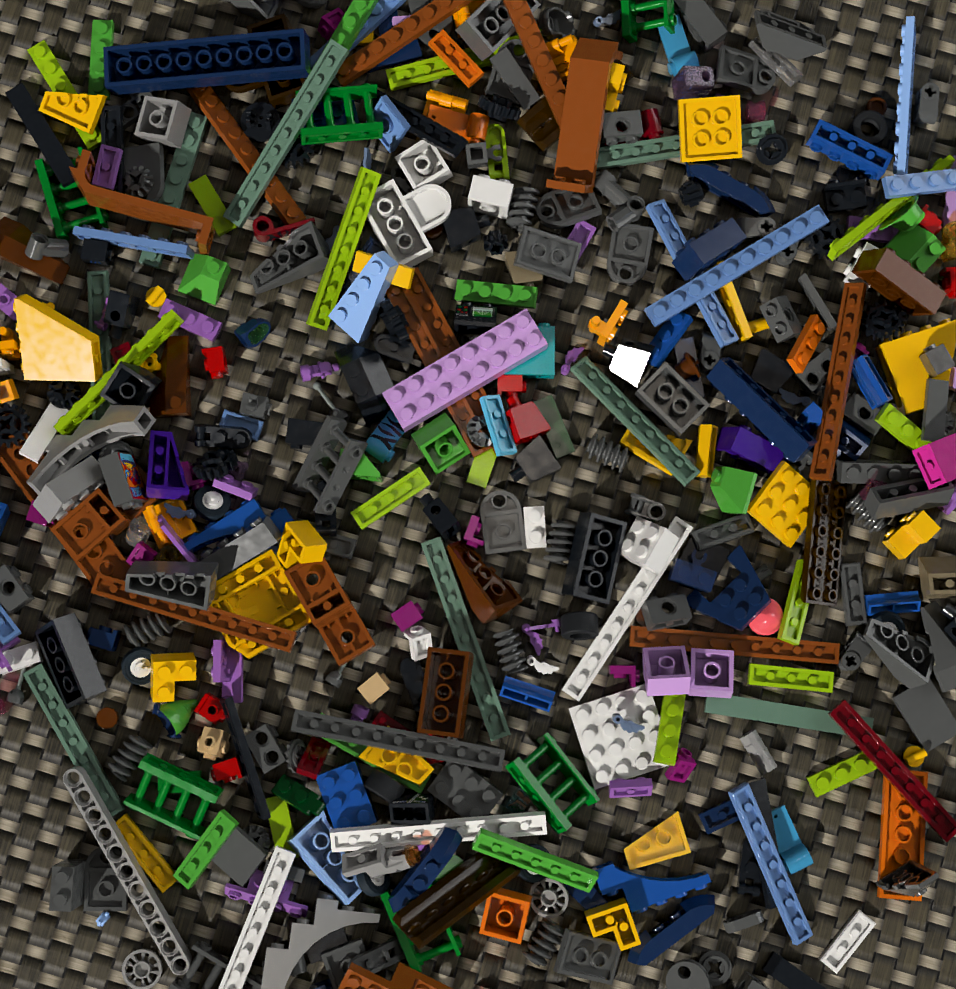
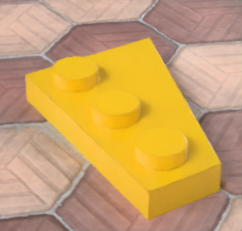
(74, 109)
(636, 447)
(404, 765)
(658, 844)

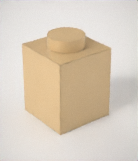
(374, 687)

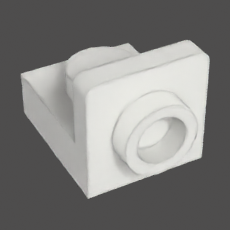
(419, 642)

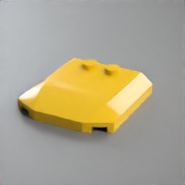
(260, 593)

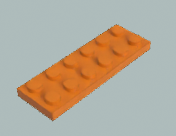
(900, 834)

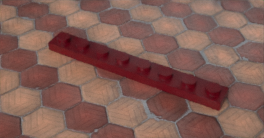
(894, 770)

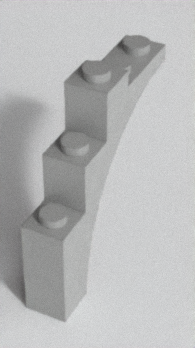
(67, 450)
(327, 918)

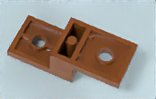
(98, 518)
(330, 610)
(402, 978)

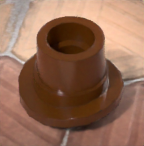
(687, 367)

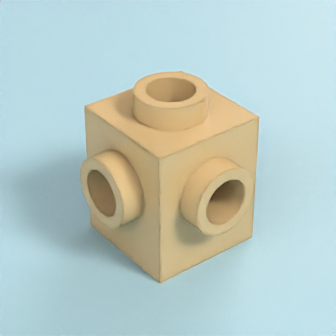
(213, 743)

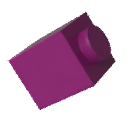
(407, 615)

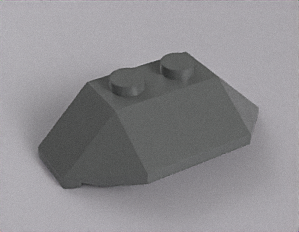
(787, 36)

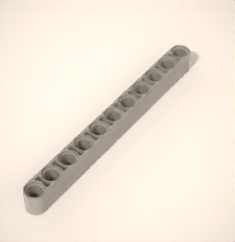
(128, 880)

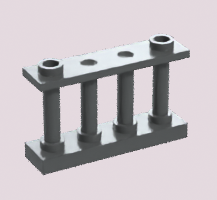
(317, 459)
(205, 950)

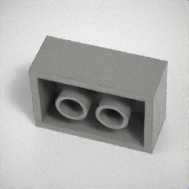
(69, 489)

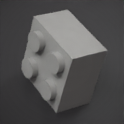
(162, 121)

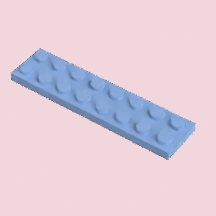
(905, 93)

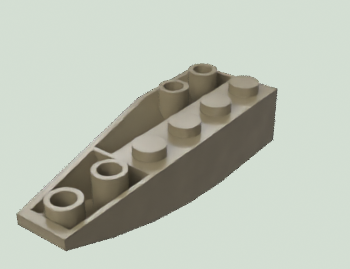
(937, 577)

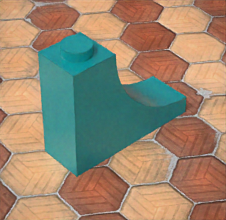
(543, 364)

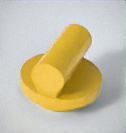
(156, 296)
(914, 756)

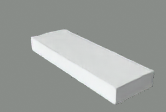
(42, 434)
(847, 941)

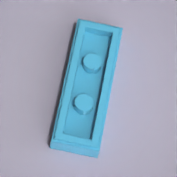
(498, 425)

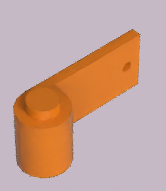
(471, 126)

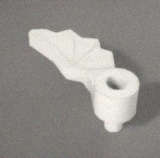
(541, 666)

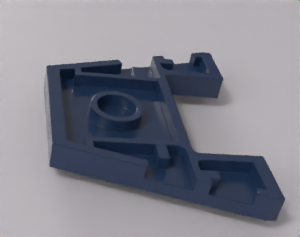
(739, 600)

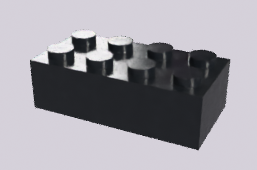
(594, 557)
(70, 660)

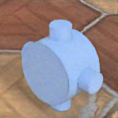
(103, 918)

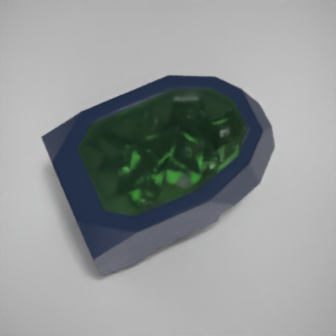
(253, 332)

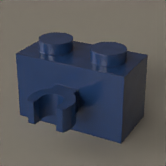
(852, 441)
(692, 573)

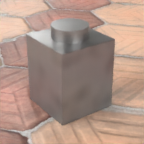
(936, 360)

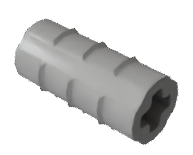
(758, 752)

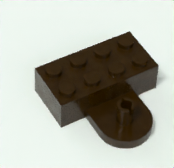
(279, 91)

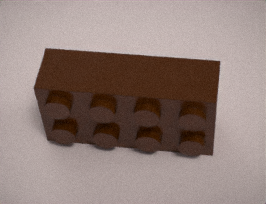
(899, 281)
(445, 692)

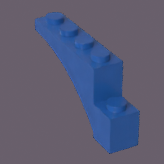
(234, 520)
(645, 890)

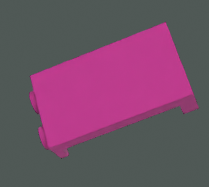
(937, 461)

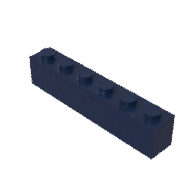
(761, 410)

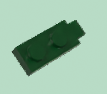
(298, 796)

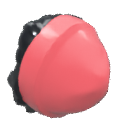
(768, 620)

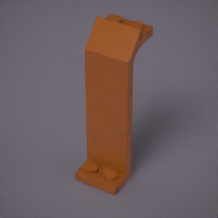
(583, 115)
(139, 207)

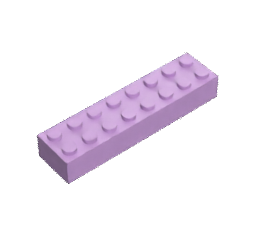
(465, 370)

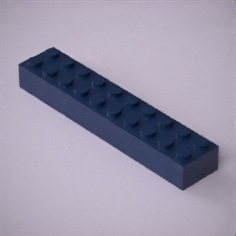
(207, 61)

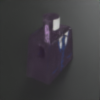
(693, 82)

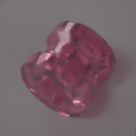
(755, 110)

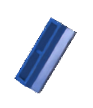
(870, 382)
(810, 418)
(895, 602)
(527, 693)

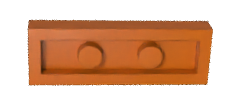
(456, 58)
(806, 343)

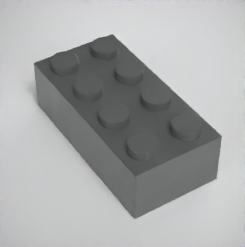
(489, 27)

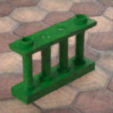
(630, 9)
(350, 131)
(58, 208)
(187, 781)
(533, 785)
(415, 959)

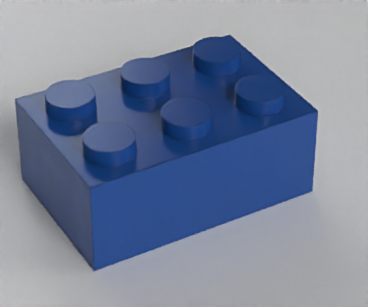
(346, 796)

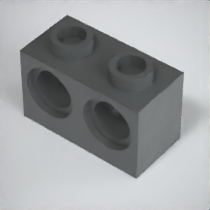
(815, 369)
(261, 750)

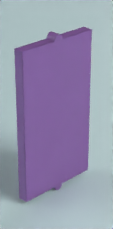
(176, 540)

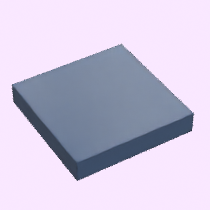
(394, 123)

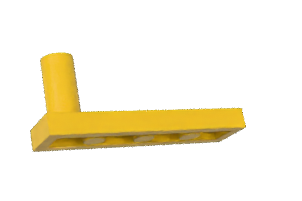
(736, 314)

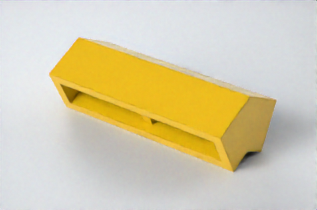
(706, 449)

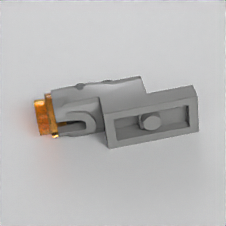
(379, 861)

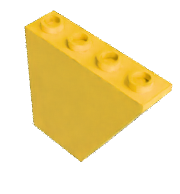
(55, 345)
(904, 368)

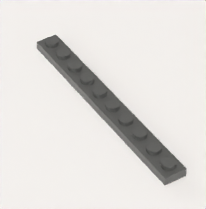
(398, 740)

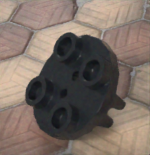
(251, 120)

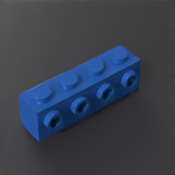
(849, 150)

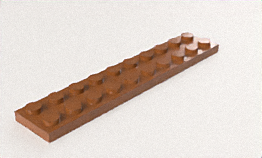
(103, 559)

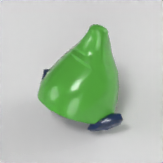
(175, 715)

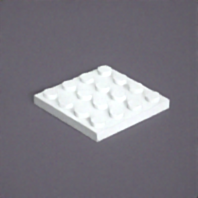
(606, 746)

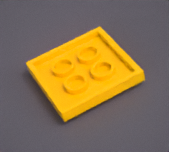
(710, 128)
(782, 504)

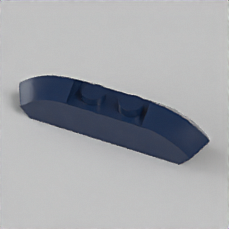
(733, 191)
(425, 872)
(680, 923)

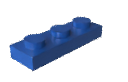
(668, 337)

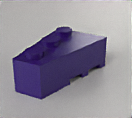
(750, 448)
(164, 469)

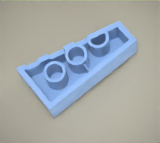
(361, 302)
(314, 847)

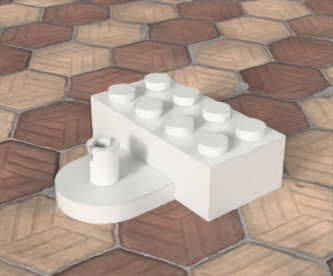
(404, 219)

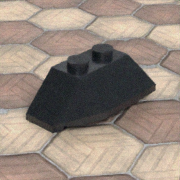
(366, 379)

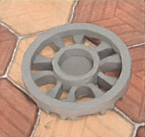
(549, 898)
(142, 969)

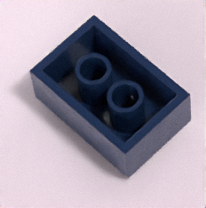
(708, 248)

